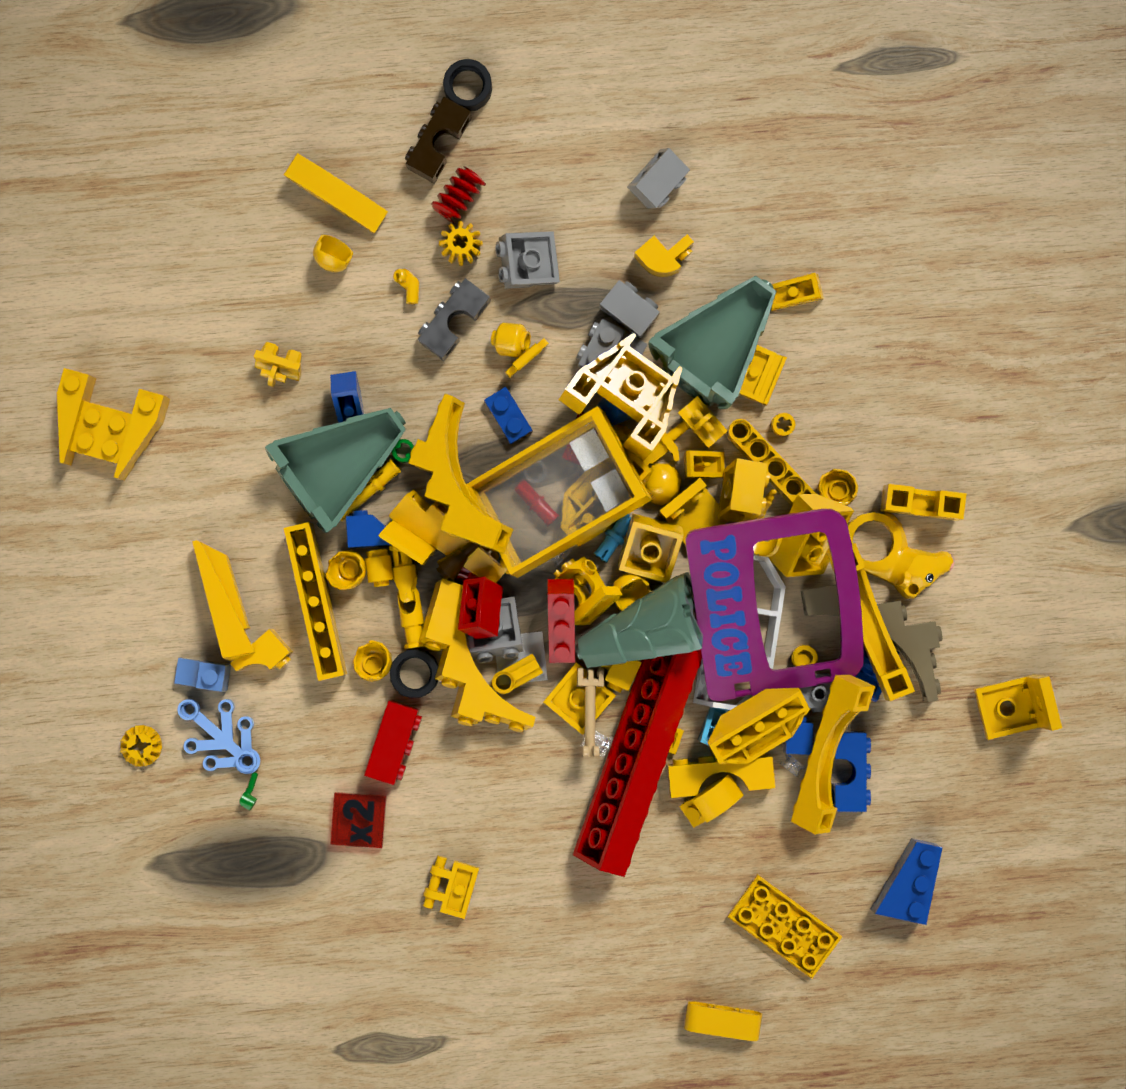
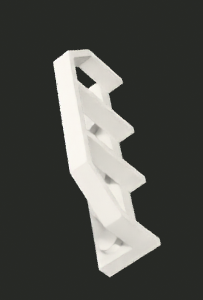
(701, 696)

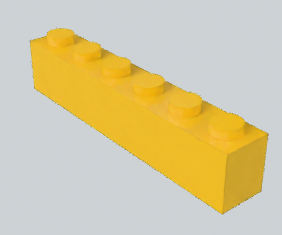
(315, 601)

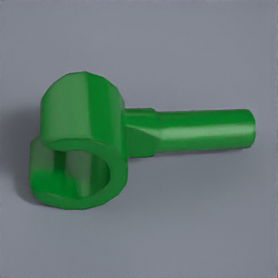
(247, 799)

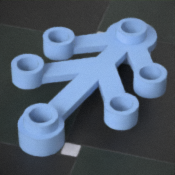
(222, 738)

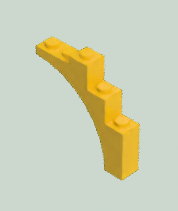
(447, 486)
(457, 666)

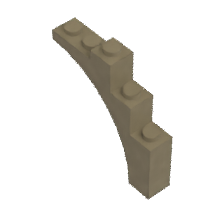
(911, 640)

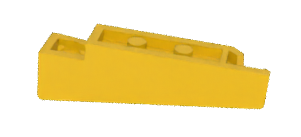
(426, 523)
(224, 602)

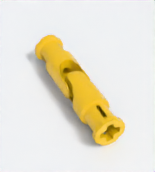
(406, 581)

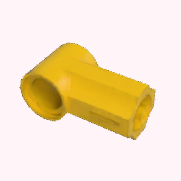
(519, 672)

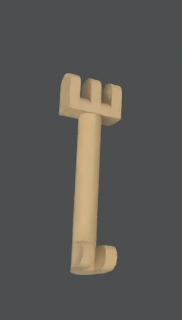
(590, 684)

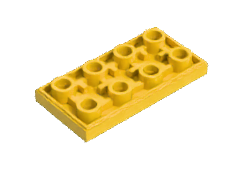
(784, 926)

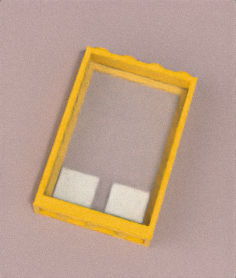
(560, 491)

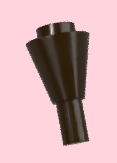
(453, 563)

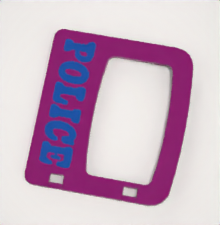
(727, 605)

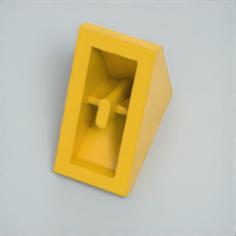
(703, 464)

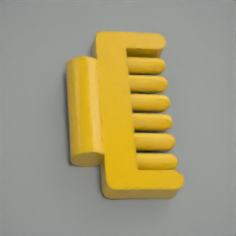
(526, 357)

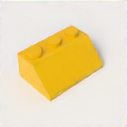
(807, 552)

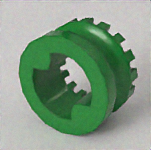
(398, 446)

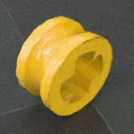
(785, 416)

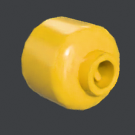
(511, 339)

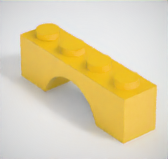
(687, 777)

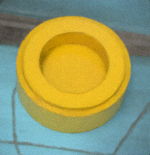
(804, 656)

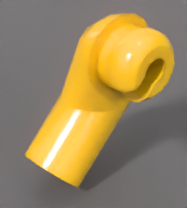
(409, 283)

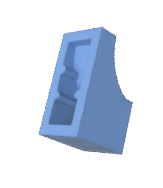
(202, 674)

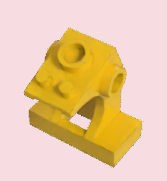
(602, 596)

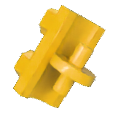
(275, 367)
(702, 422)

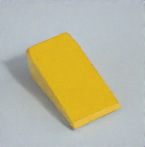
(797, 291)

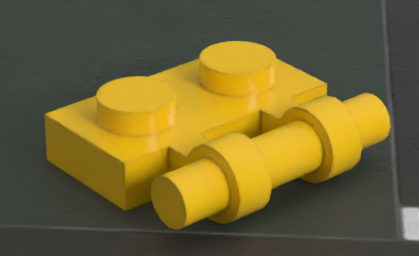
(459, 887)

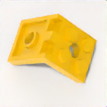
(1031, 701)

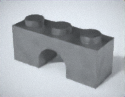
(465, 300)

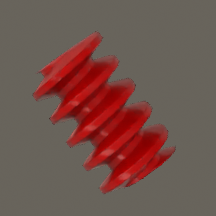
(457, 194)

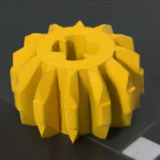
(463, 234)

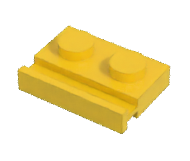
(762, 375)

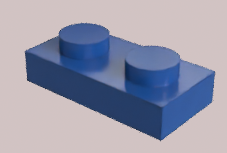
(508, 415)

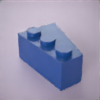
(912, 883)

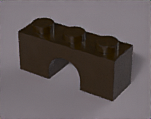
(446, 119)

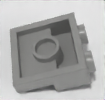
(527, 259)
(604, 338)
(508, 640)

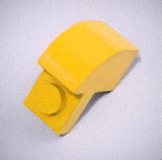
(659, 260)
(712, 801)

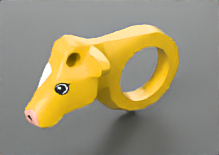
(903, 567)

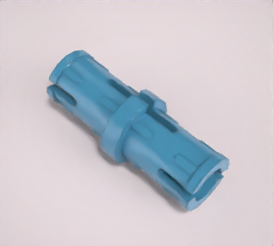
(613, 538)

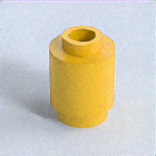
(379, 567)

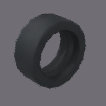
(468, 65)
(395, 673)

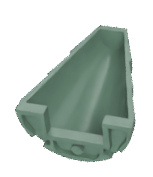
(716, 342)
(335, 462)
(646, 629)

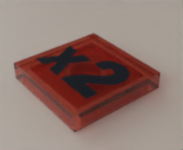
(358, 820)

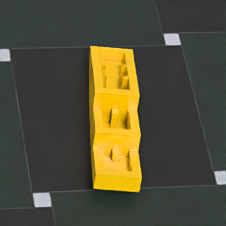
(335, 193)

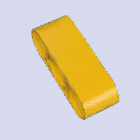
(723, 1021)

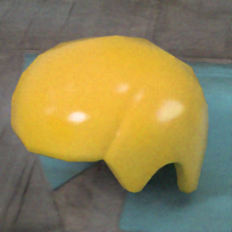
(332, 254)
(663, 483)
(838, 486)
(346, 570)
(632, 588)
(372, 661)

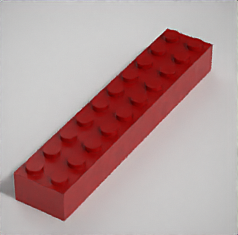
(636, 761)

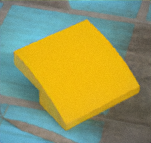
(407, 542)

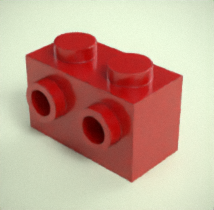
(480, 608)

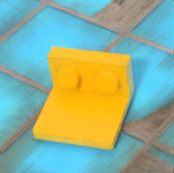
(693, 509)

